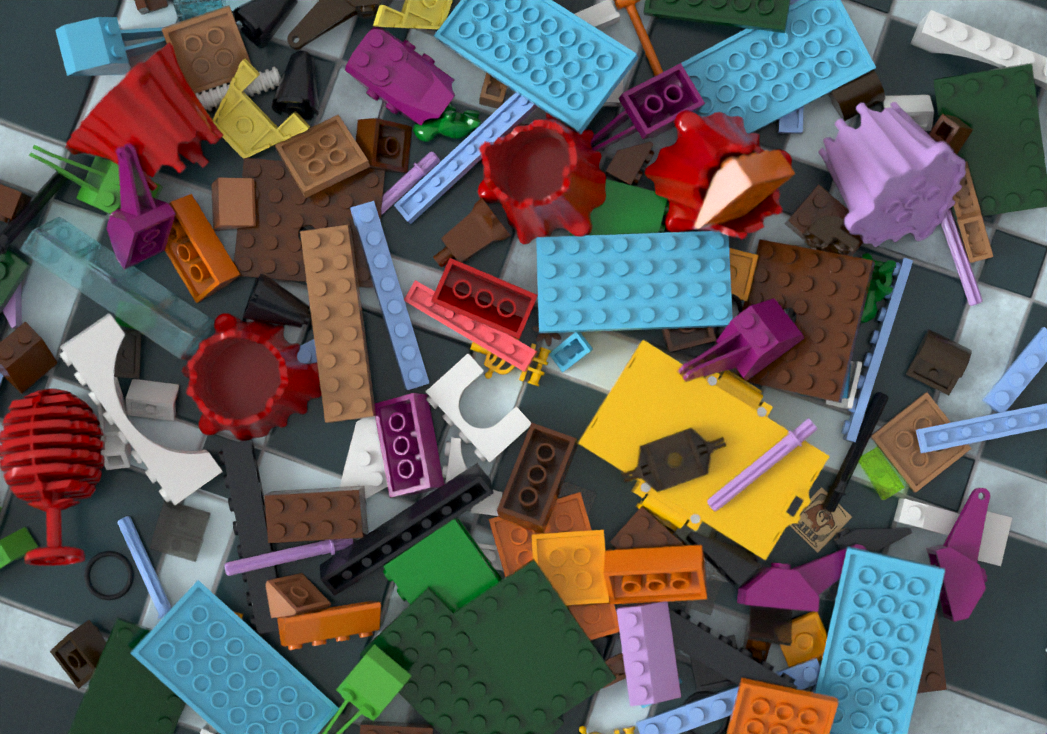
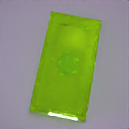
(880, 473)

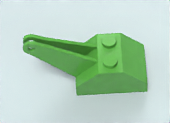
(101, 184)
(370, 686)

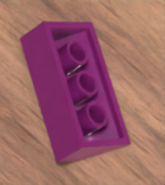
(408, 445)

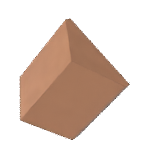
(233, 203)
(293, 596)

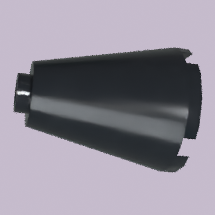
(262, 18)
(298, 88)
(275, 305)

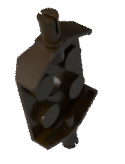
(653, 456)

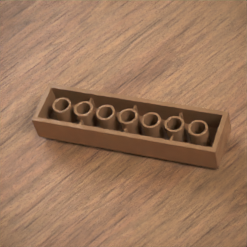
(338, 324)

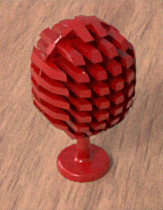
(50, 460)

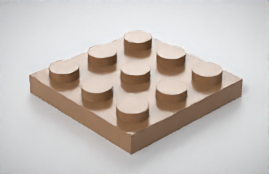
(207, 48)
(322, 156)
(900, 444)

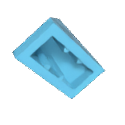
(570, 351)

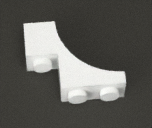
(116, 453)
(456, 466)

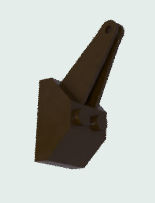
(330, 14)

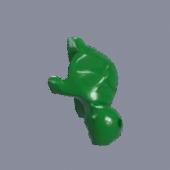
(449, 124)
(878, 287)

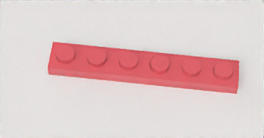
(491, 339)

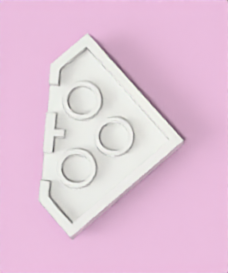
(364, 459)

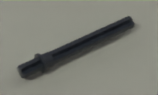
(31, 209)
(855, 452)

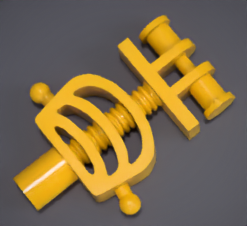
(536, 373)

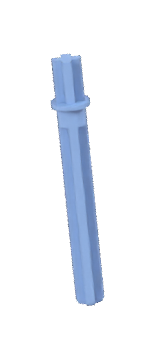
(144, 566)

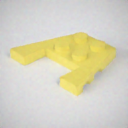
(414, 14)
(245, 124)

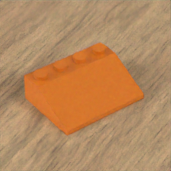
(743, 186)

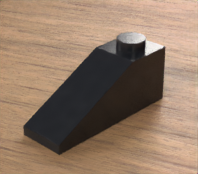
(871, 538)
(727, 559)

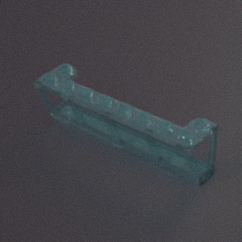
(122, 292)

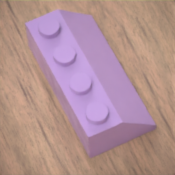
(648, 653)

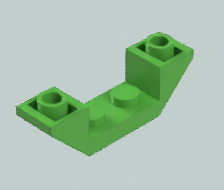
(16, 546)

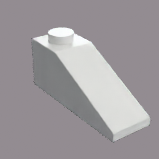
(925, 516)

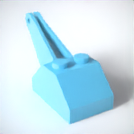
(99, 46)

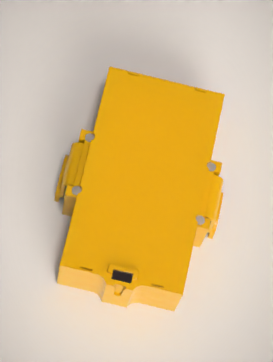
(655, 402)

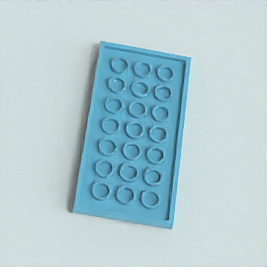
(540, 54)
(776, 73)
(633, 282)
(878, 641)
(230, 671)

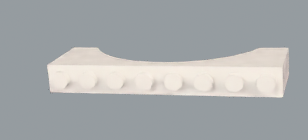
(945, 35)
(94, 358)

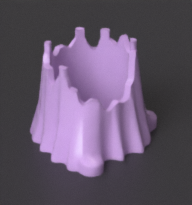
(892, 175)

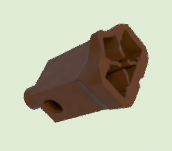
(472, 235)

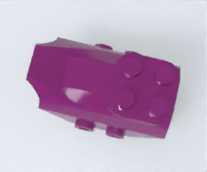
(400, 76)

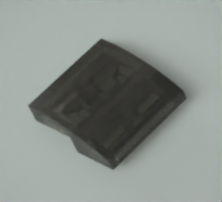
(180, 531)

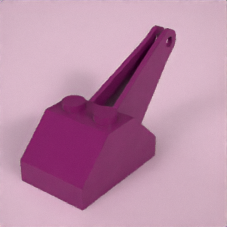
(653, 106)
(142, 222)
(748, 343)
(959, 554)
(794, 587)

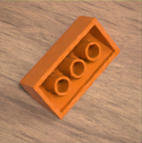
(198, 251)
(655, 574)
(329, 623)

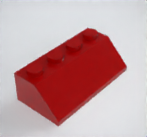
(484, 298)

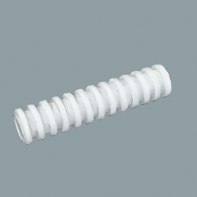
(264, 81)

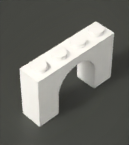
(447, 395)

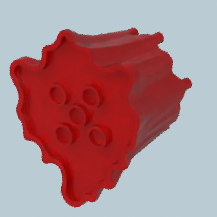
(151, 112)
(689, 167)
(544, 178)
(249, 379)

